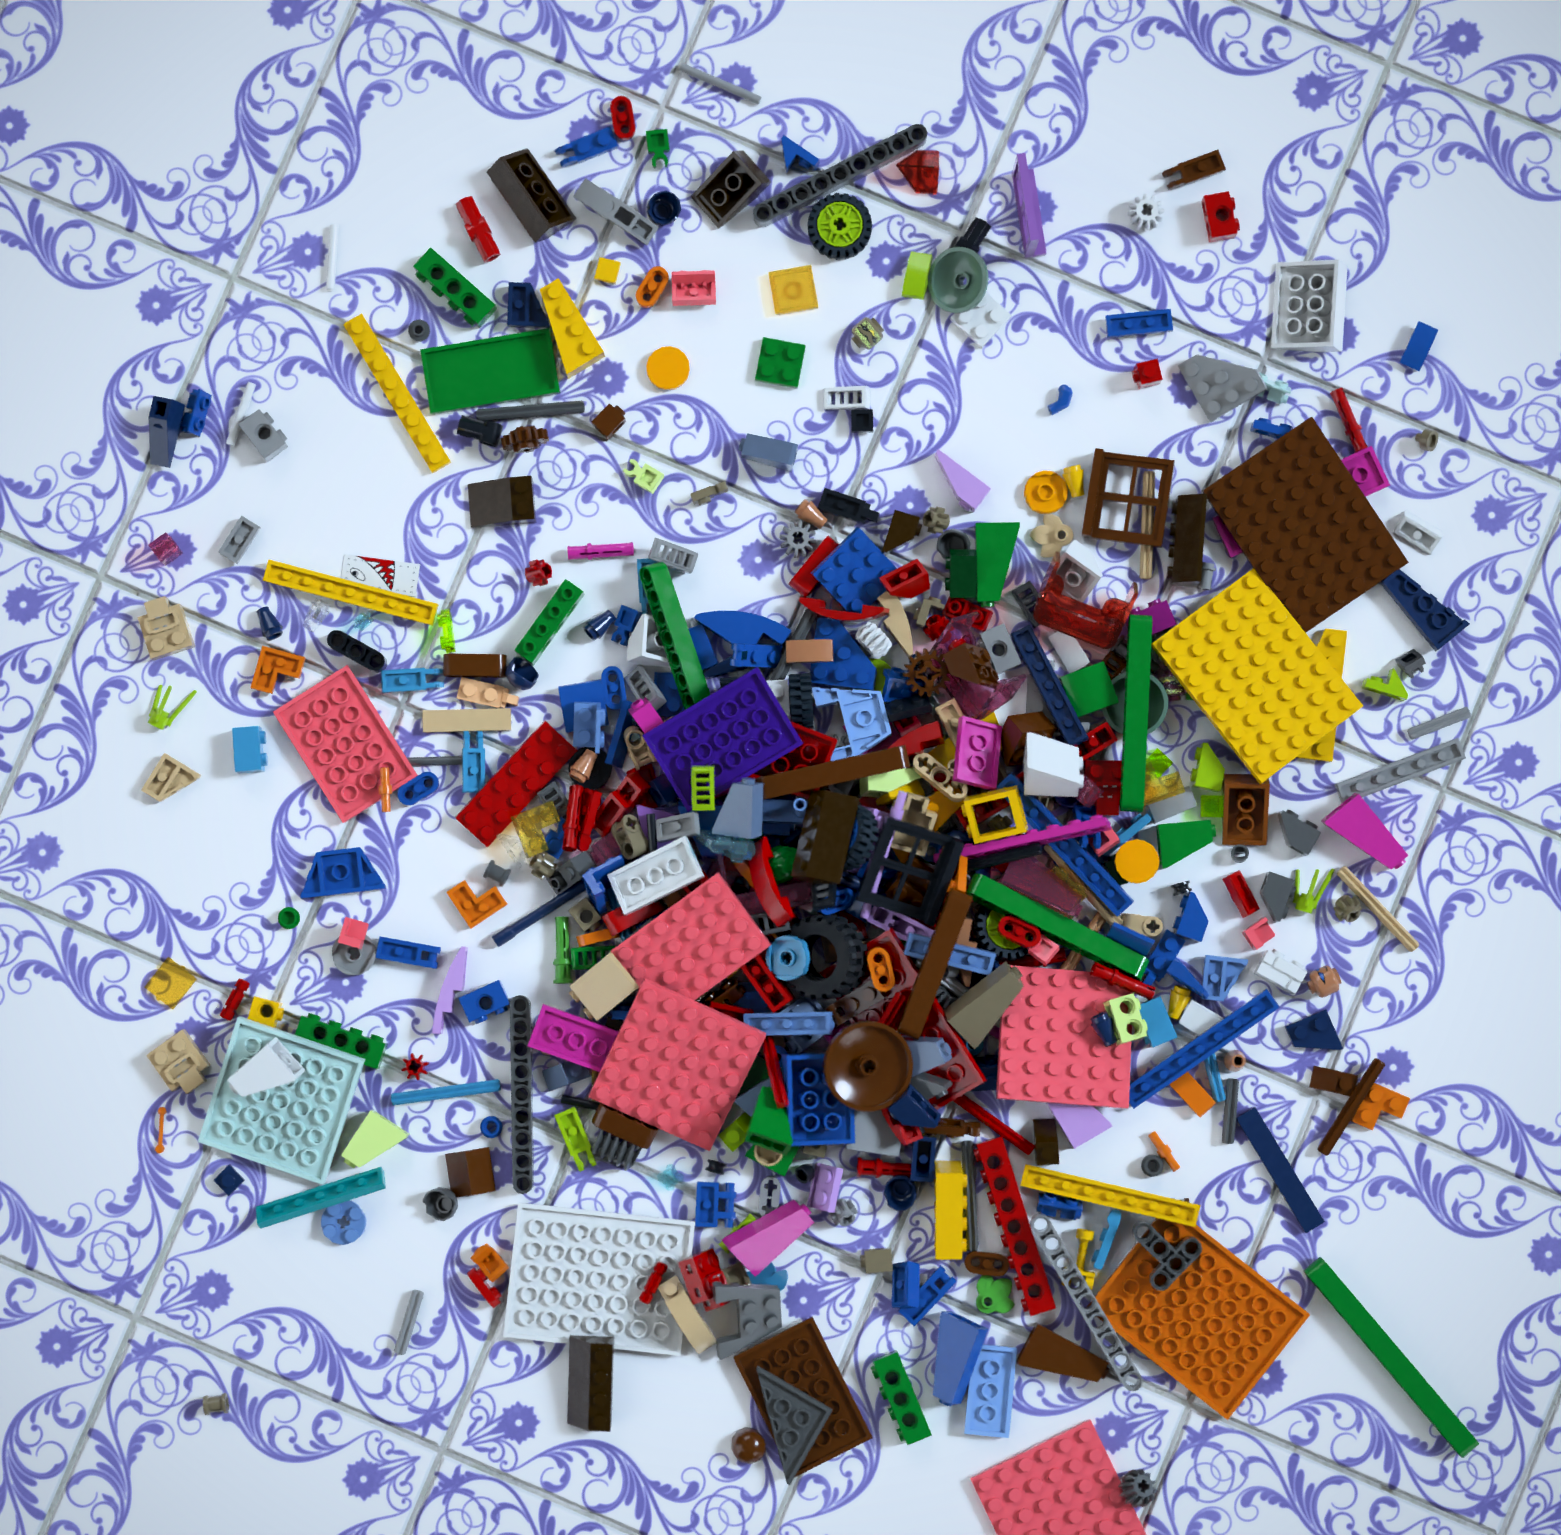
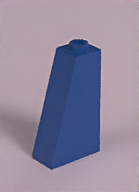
(956, 1356)

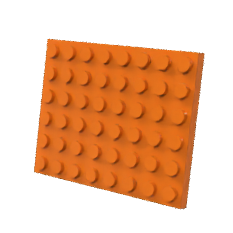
(1211, 1326)

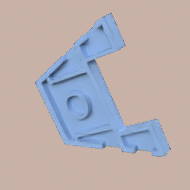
(862, 715)

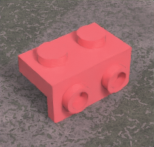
(693, 288)

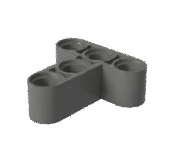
(1165, 1257)

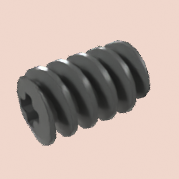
(615, 1150)

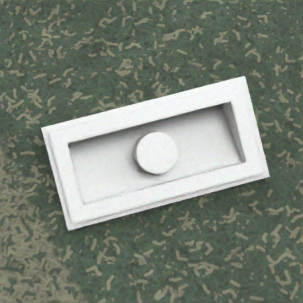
(1418, 532)
(1069, 651)
(1198, 1018)

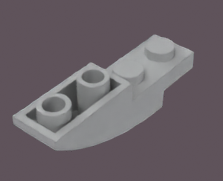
(616, 211)

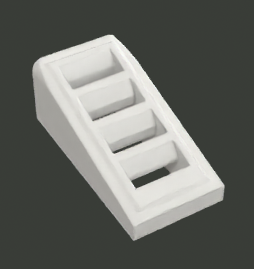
(846, 390)

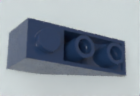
(164, 428)

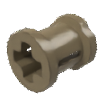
(215, 1404)

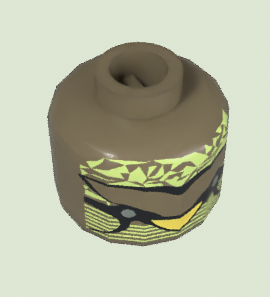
(867, 333)

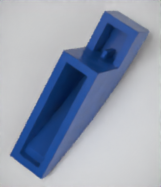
(743, 627)

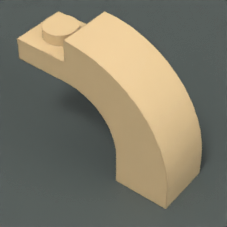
(686, 1315)

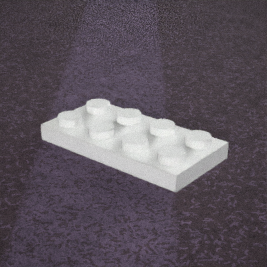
(655, 875)

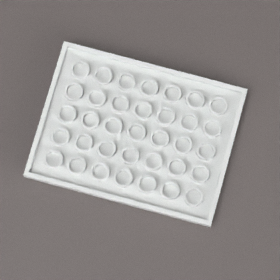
(586, 1275)

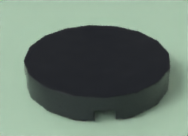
(600, 772)

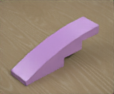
(454, 981)

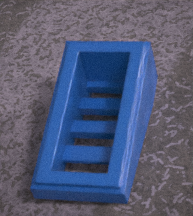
(1182, 975)

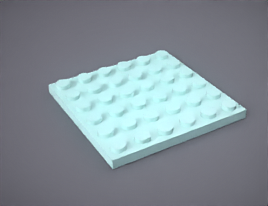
(290, 1124)

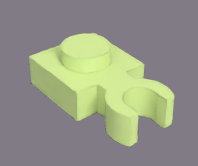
(646, 477)

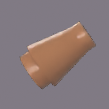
(810, 513)
(583, 766)
(1229, 1060)

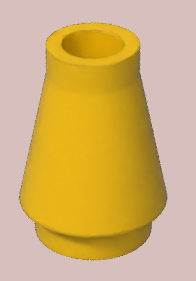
(1075, 480)
(1178, 1001)

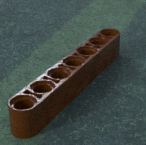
(834, 772)
(934, 964)

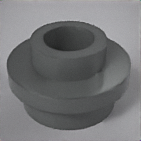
(422, 336)
(1159, 1165)

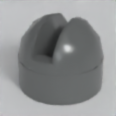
(1239, 849)

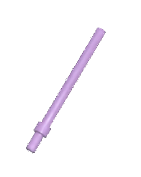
(895, 812)

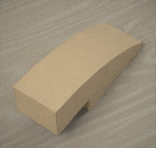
(897, 622)

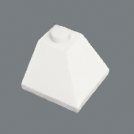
(1078, 571)
(646, 645)

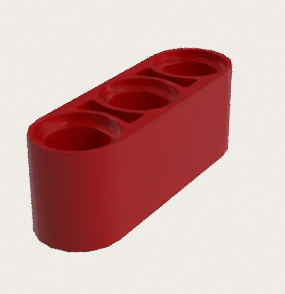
(803, 580)
(618, 922)

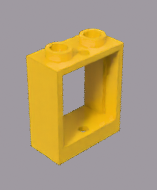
(1017, 810)

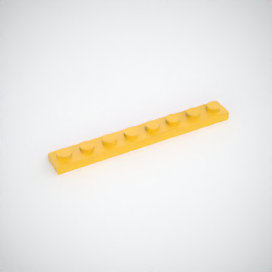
(397, 393)
(350, 592)
(1110, 1195)

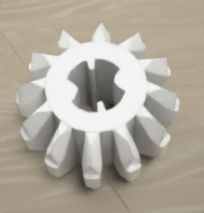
(1145, 203)
(873, 640)

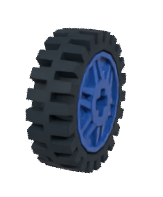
(861, 838)

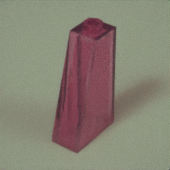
(1042, 885)

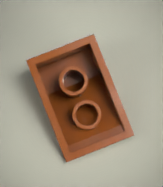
(1244, 810)

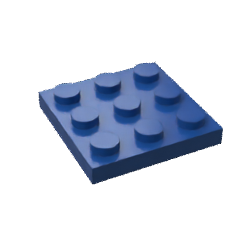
(854, 572)

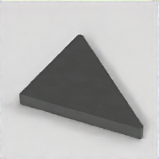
(794, 1420)

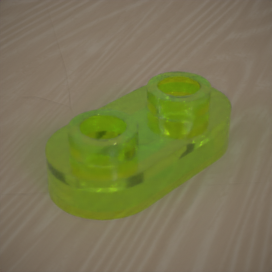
(448, 640)

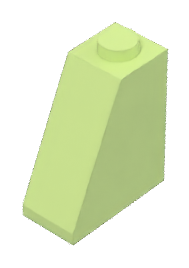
(372, 1139)

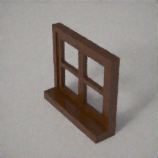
(1097, 495)

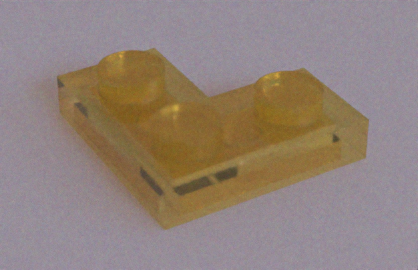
(1161, 788)
(529, 826)

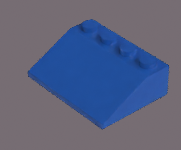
(812, 1108)

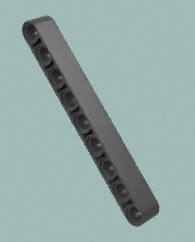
(846, 166)
(516, 1104)

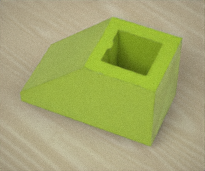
(1209, 770)

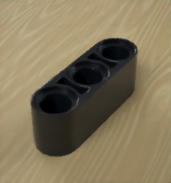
(346, 650)

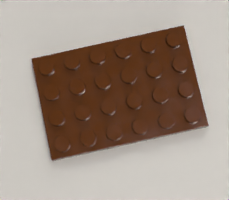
(805, 1361)

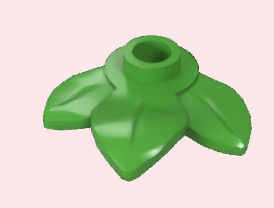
(996, 1292)

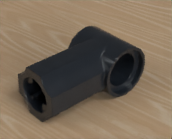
(974, 235)
(485, 431)

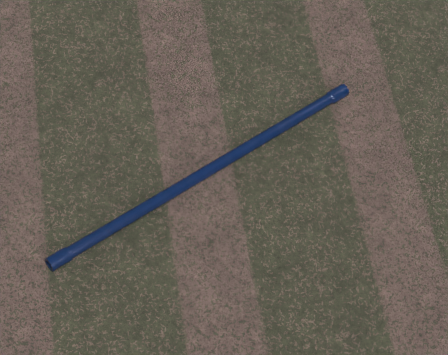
(511, 931)

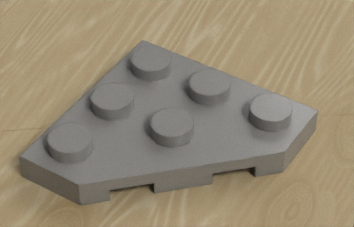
(1220, 384)

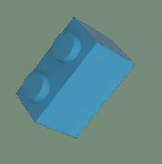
(249, 749)
(1158, 1022)

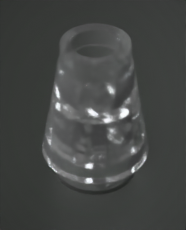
(316, 614)

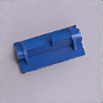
(199, 403)
(1049, 1204)

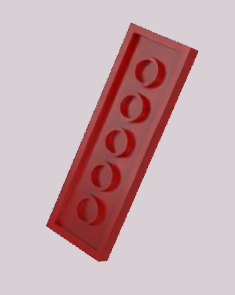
(516, 783)

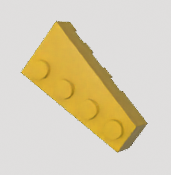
(573, 336)
(949, 1210)

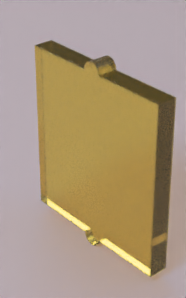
(170, 983)

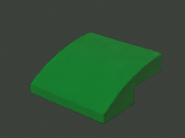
(1089, 689)

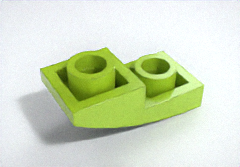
(917, 275)

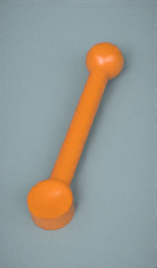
(160, 1148)

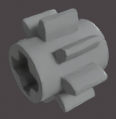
(843, 1213)

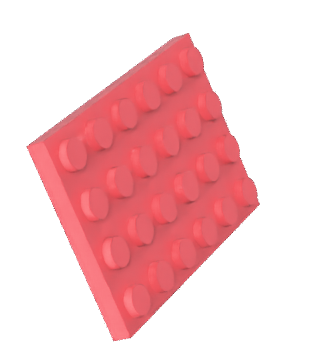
(344, 743)
(694, 941)

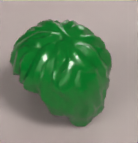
(782, 863)

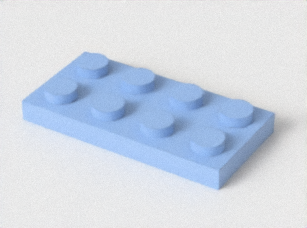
(991, 1392)

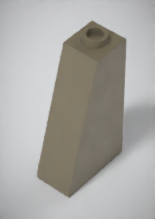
(984, 1003)

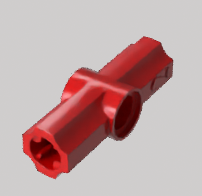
(478, 229)

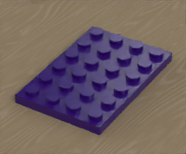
(732, 729)

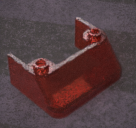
(1077, 618)

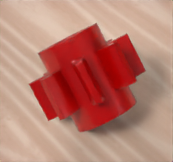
(538, 572)
(935, 626)
(413, 1072)

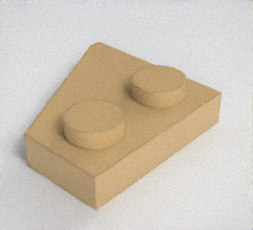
(169, 778)

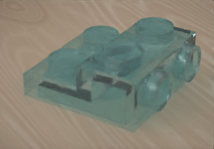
(735, 848)

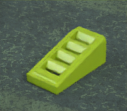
(704, 769)

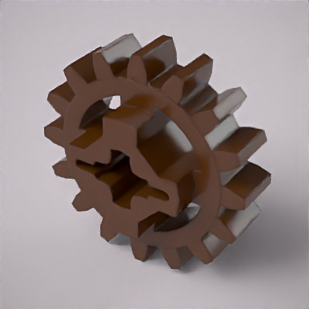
(524, 439)
(928, 682)

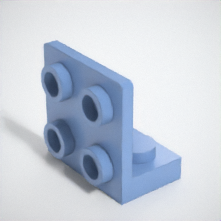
(587, 723)

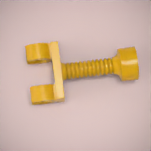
(1084, 1237)

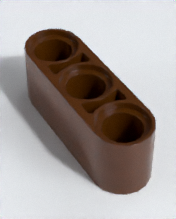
(474, 665)
(624, 1126)

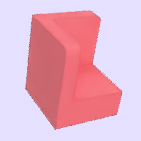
(1108, 841)
(353, 933)
(1258, 933)

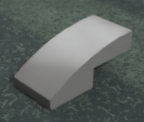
(1172, 806)

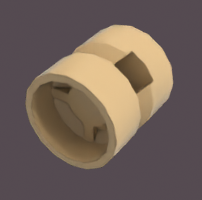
(766, 1157)

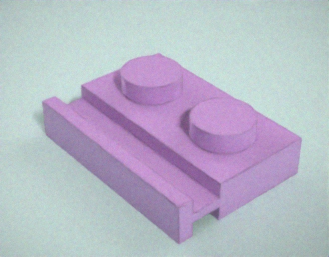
(825, 1187)

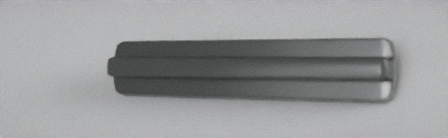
(1230, 1111)

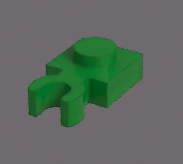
(658, 144)

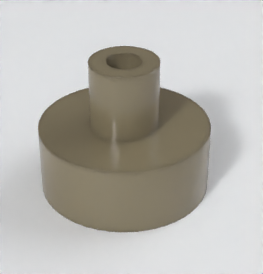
(1428, 439)

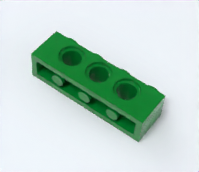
(431, 262)
(549, 622)
(376, 1046)
(919, 1428)

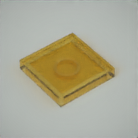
(793, 290)

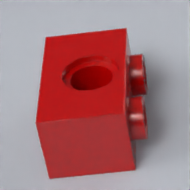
(1217, 229)

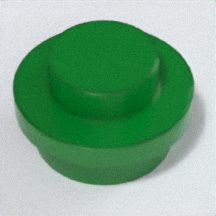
(289, 918)

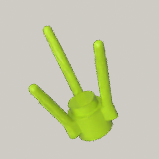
(158, 716)
(1307, 902)

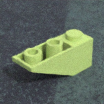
(882, 783)

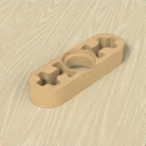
(924, 771)

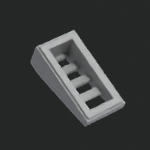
(690, 561)
(655, 697)

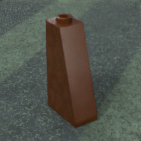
(1059, 1355)

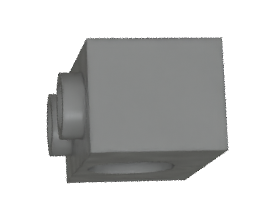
(254, 425)
(1000, 636)

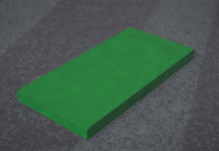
(490, 371)

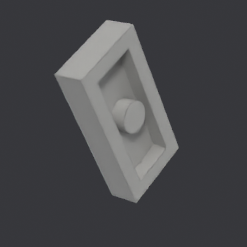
(239, 539)
(677, 826)

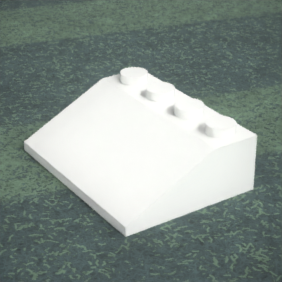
(1309, 306)

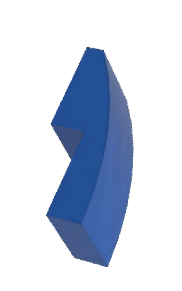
(1418, 345)

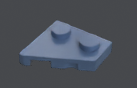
(1220, 975)

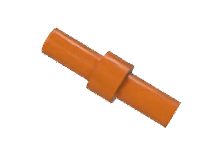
(385, 789)
(1164, 1151)

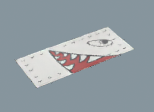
(382, 573)

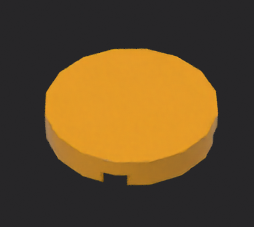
(668, 368)
(1045, 492)
(1136, 861)

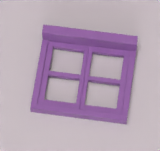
(1028, 208)

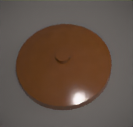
(868, 1066)

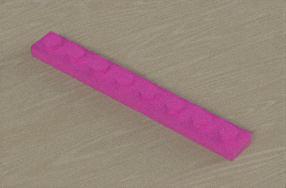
(1052, 834)

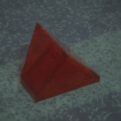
(921, 171)

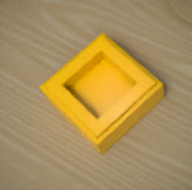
(607, 270)

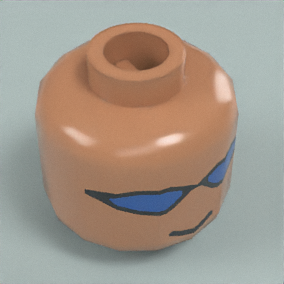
(1324, 981)

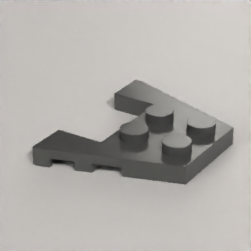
(756, 1314)

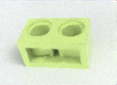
(1121, 1020)

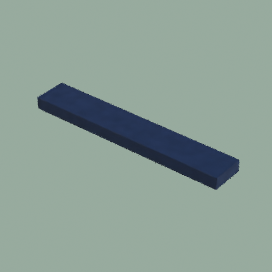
(1049, 686)
(1280, 1170)

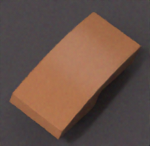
(809, 651)

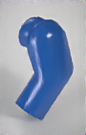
(1063, 401)

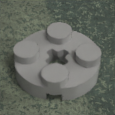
(358, 965)

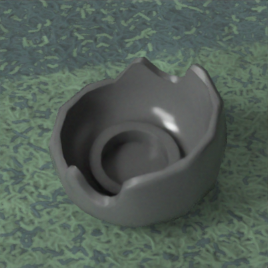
(952, 539)
(440, 1203)

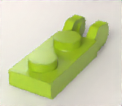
(575, 1136)

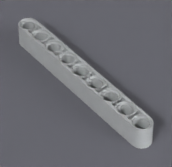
(1087, 1312)

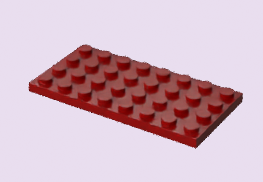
(961, 1068)

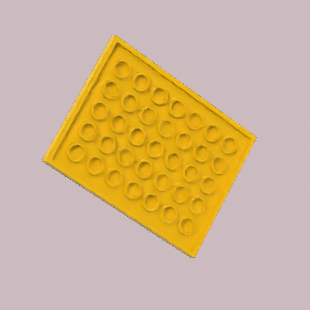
(1256, 676)

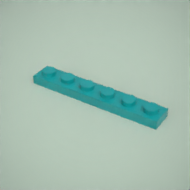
(320, 1197)

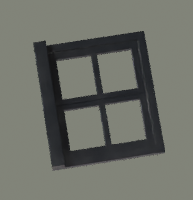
(939, 879)

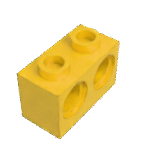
(256, 1011)

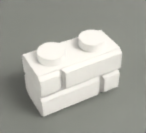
(1280, 972)

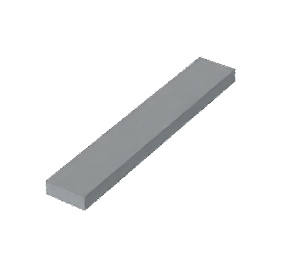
(1401, 770)

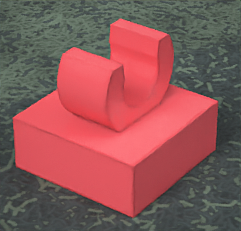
(1044, 950)

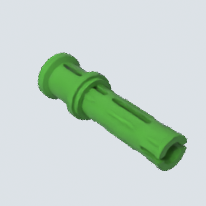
(562, 962)

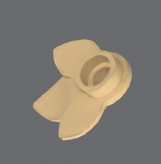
(1049, 535)

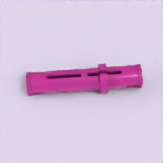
(598, 551)

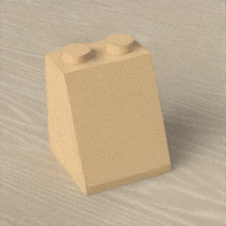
(603, 987)

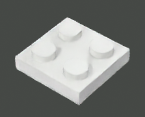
(982, 321)

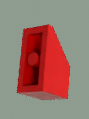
(907, 580)

